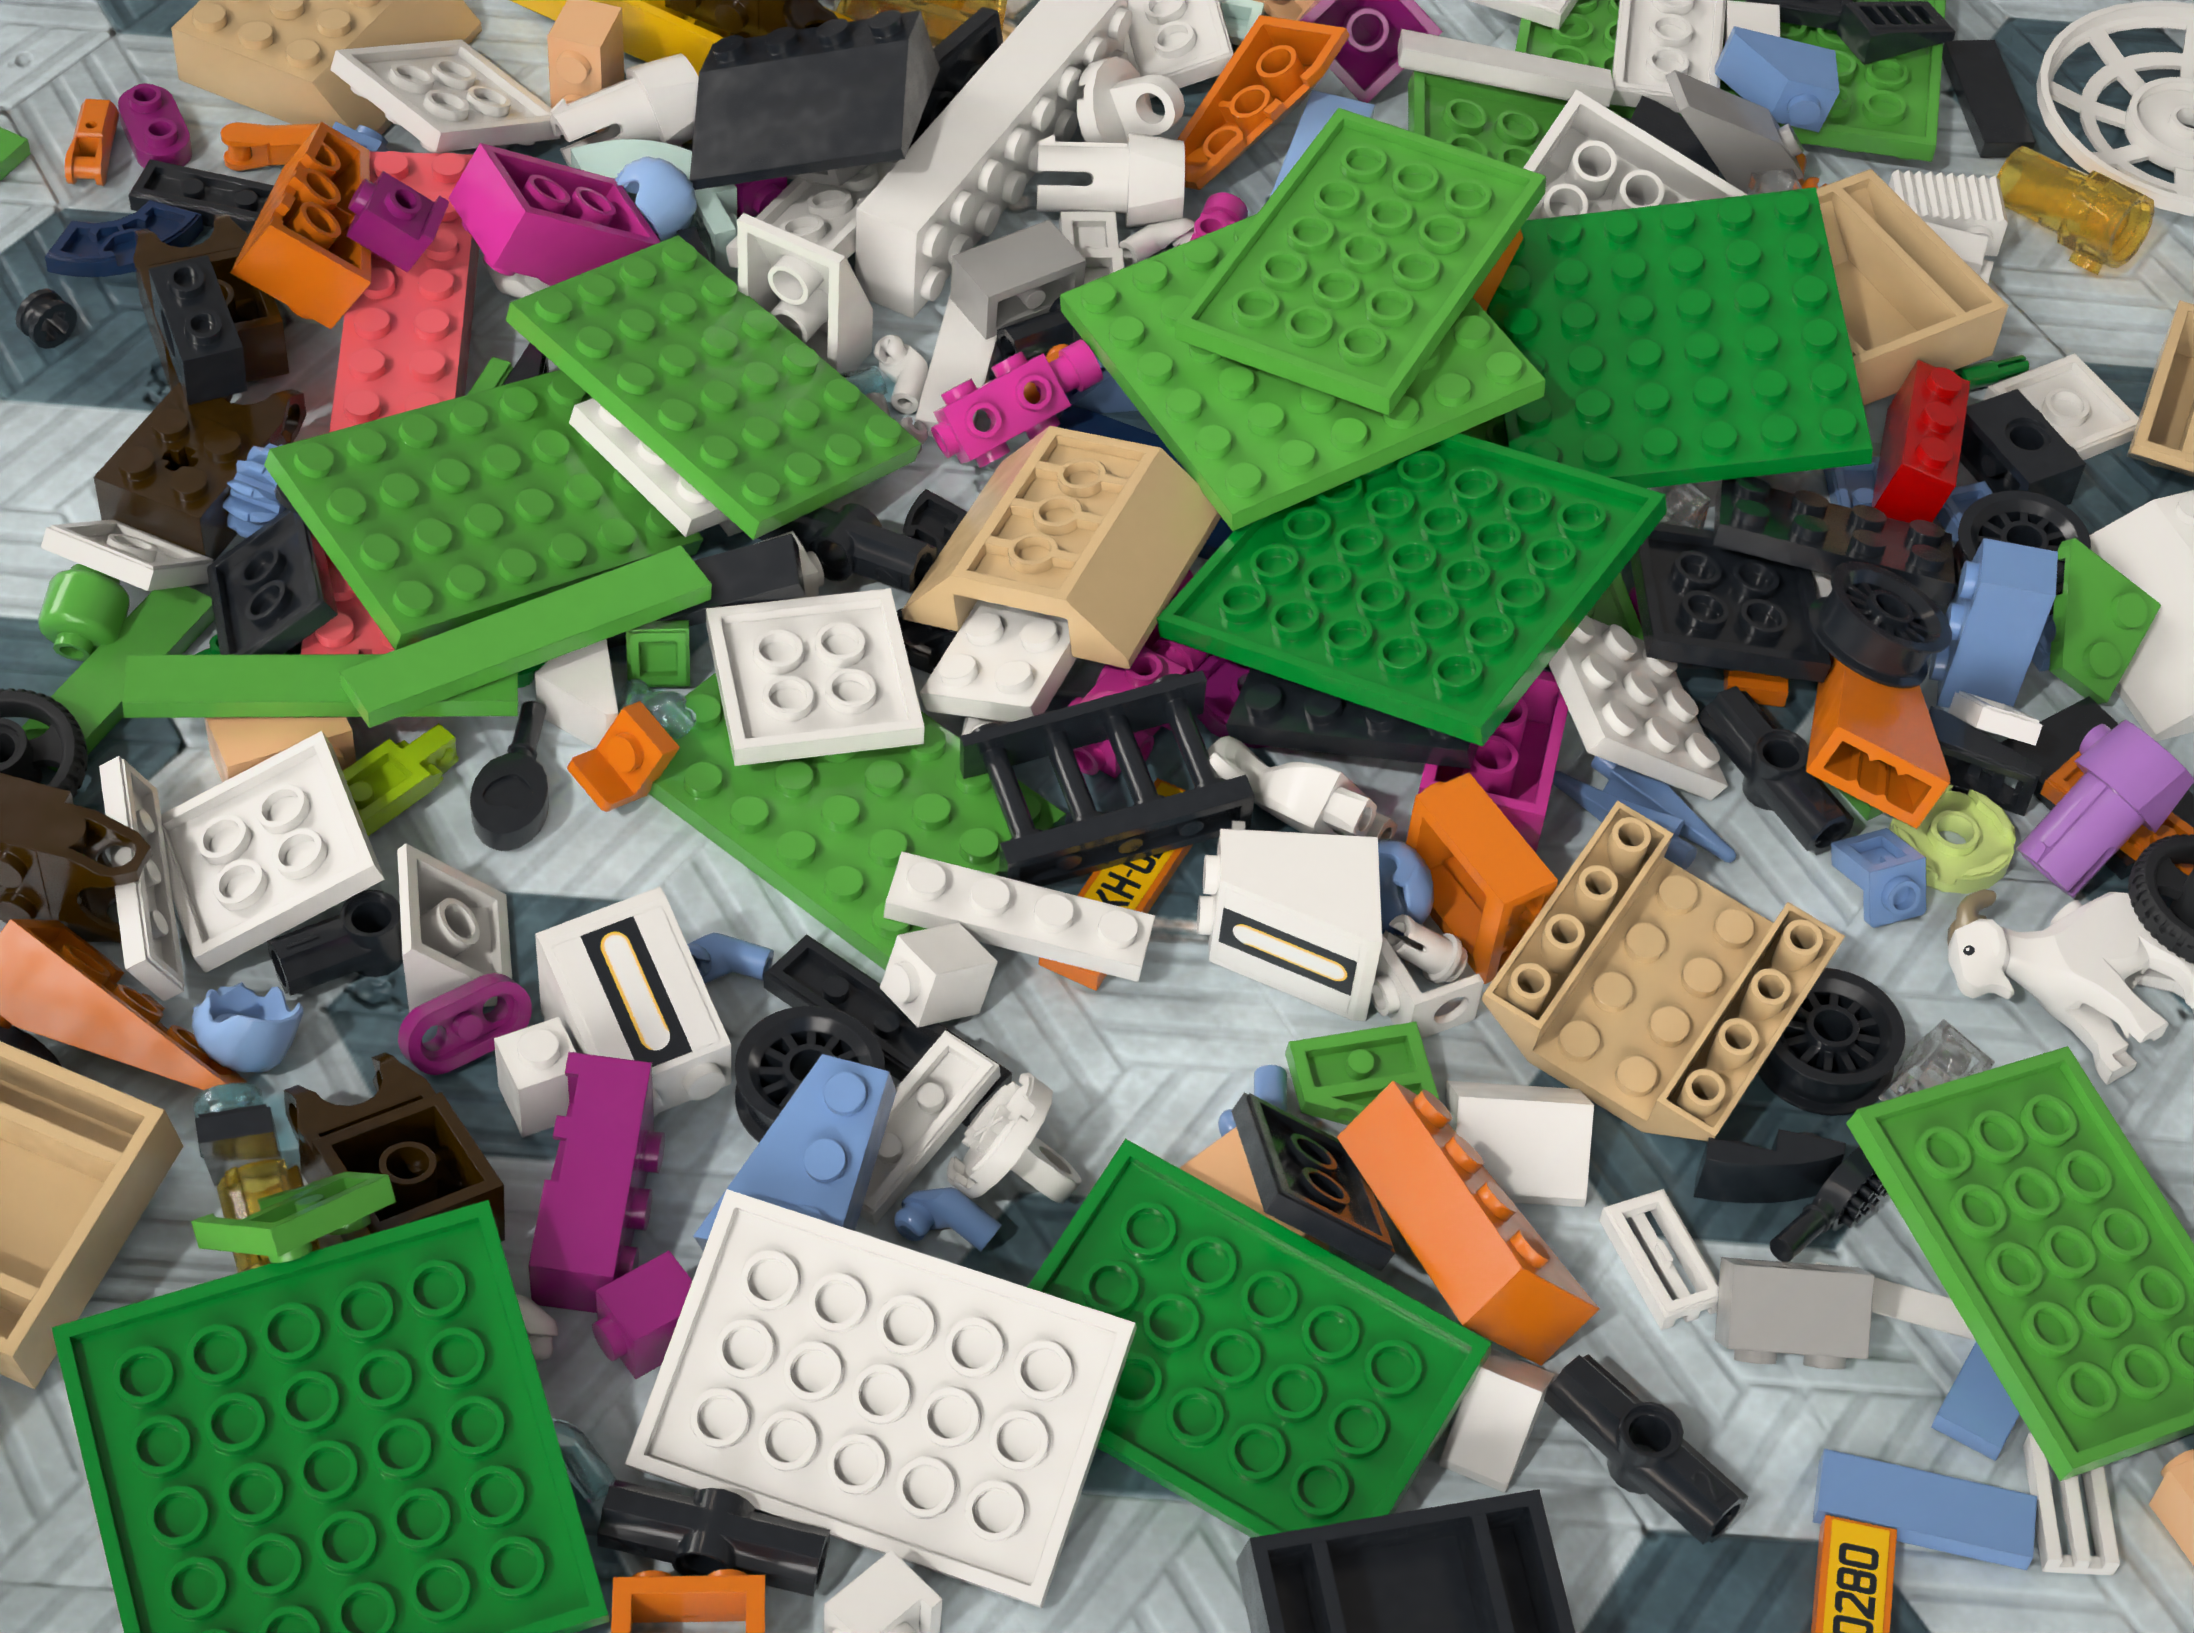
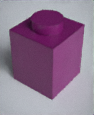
(641, 1313)

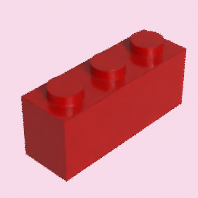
(1921, 444)

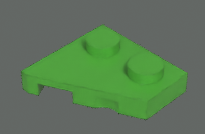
(2096, 623)
(1348, 1070)
(299, 1216)

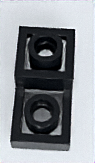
(1751, 1174)

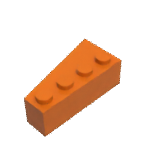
(300, 236)
(1464, 1226)

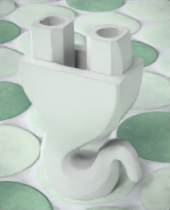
(1303, 793)

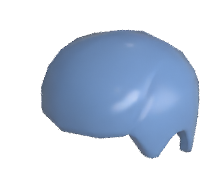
(1404, 884)

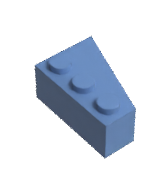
(1995, 622)
(819, 1146)

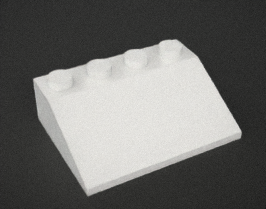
(1609, 164)
(2157, 554)

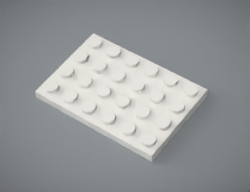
(883, 1396)

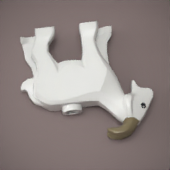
(2075, 970)

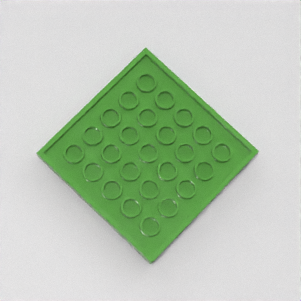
(1261, 437)

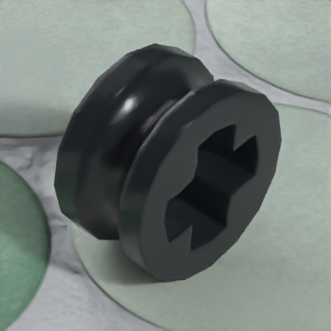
(46, 318)

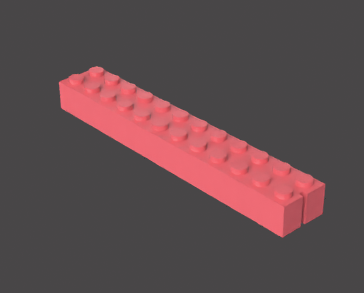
(402, 352)

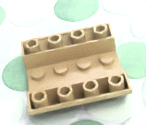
(1074, 534)
(1654, 983)

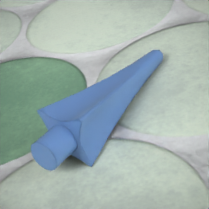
(1661, 798)
(1600, 803)

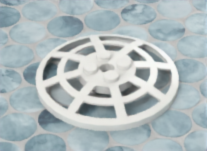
(2158, 115)

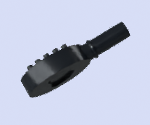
(512, 790)
(1835, 1205)

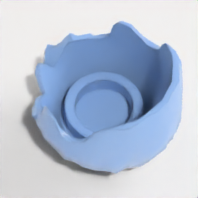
(662, 194)
(245, 1028)

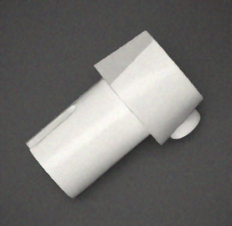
(651, 105)
(1130, 178)

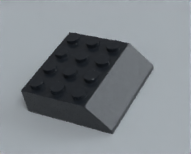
(1413, 1571)

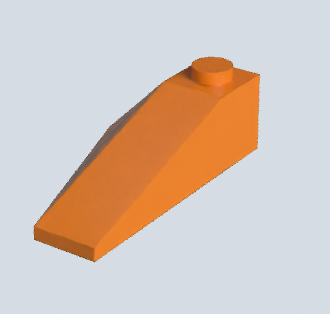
(1256, 91)
(71, 994)

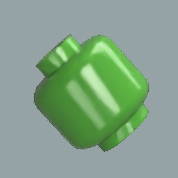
(82, 611)

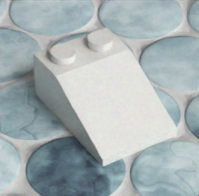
(806, 291)

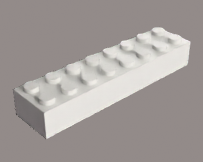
(981, 151)

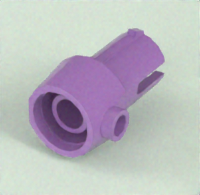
(2123, 786)

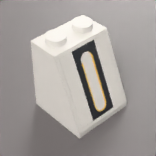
(1296, 914)
(636, 994)

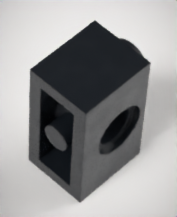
(198, 329)
(2018, 449)

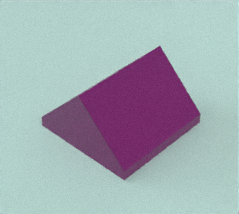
(1371, 52)

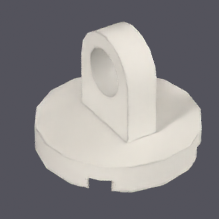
(1120, 104)
(1005, 1140)

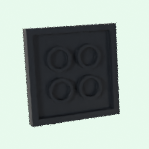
(1725, 607)

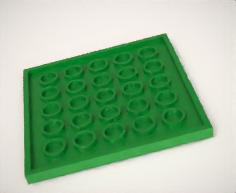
(1684, 342)
(1420, 582)
(333, 1447)

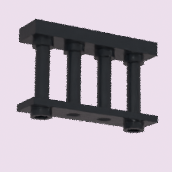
(1121, 836)

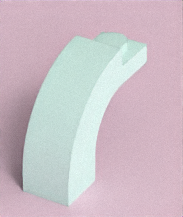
(716, 206)

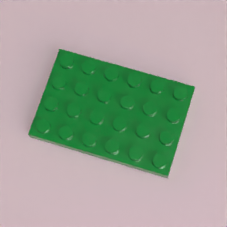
(1257, 1361)

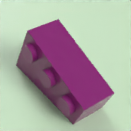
(596, 1182)

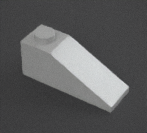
(1735, 131)

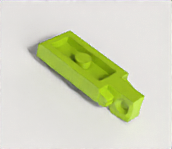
(399, 775)

